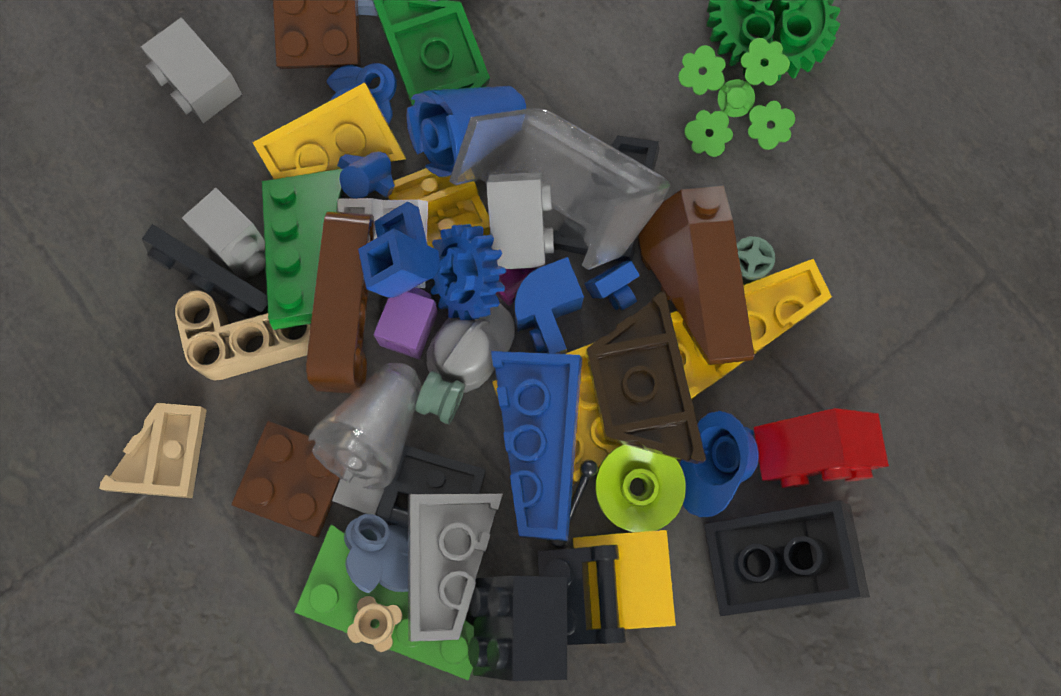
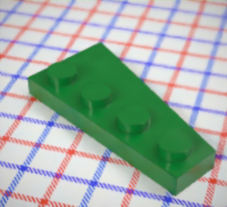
(293, 235)

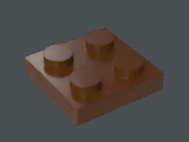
(316, 33)
(287, 481)

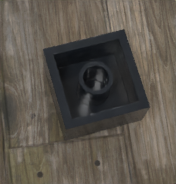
(519, 628)

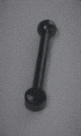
(588, 469)

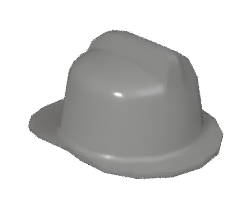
(464, 347)

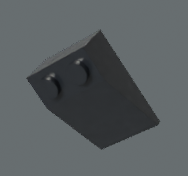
(786, 559)

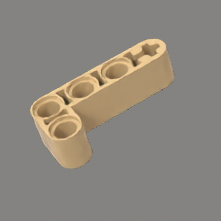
(231, 339)

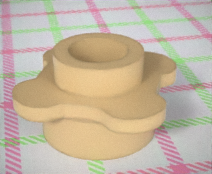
(361, 628)

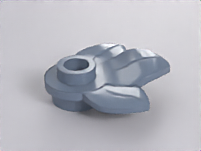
(377, 554)

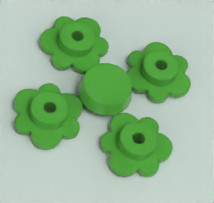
(736, 97)

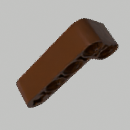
(340, 305)

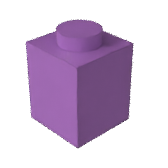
(407, 322)

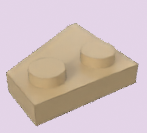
(162, 455)

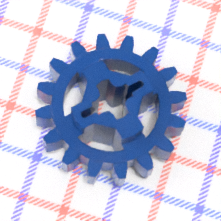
(467, 272)

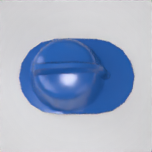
(729, 461)

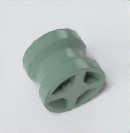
(755, 253)
(440, 397)

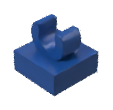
(613, 284)

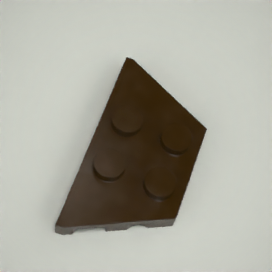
(644, 386)

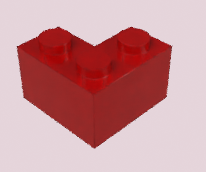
(821, 443)

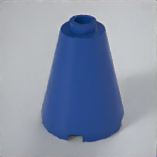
(442, 117)

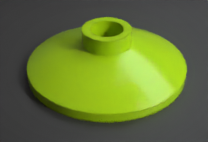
(662, 491)

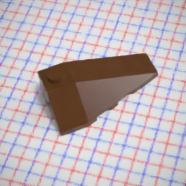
(698, 265)

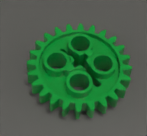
(810, 19)

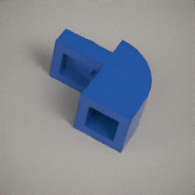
(399, 254)
(542, 298)

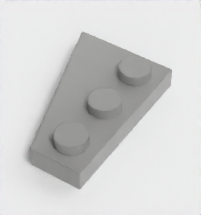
(443, 560)

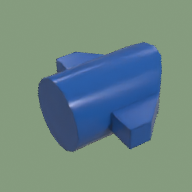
(366, 174)

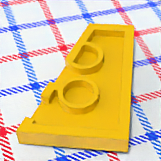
(319, 138)

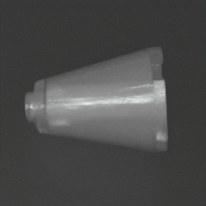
(369, 427)

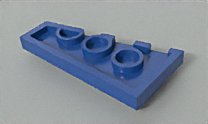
(540, 428)

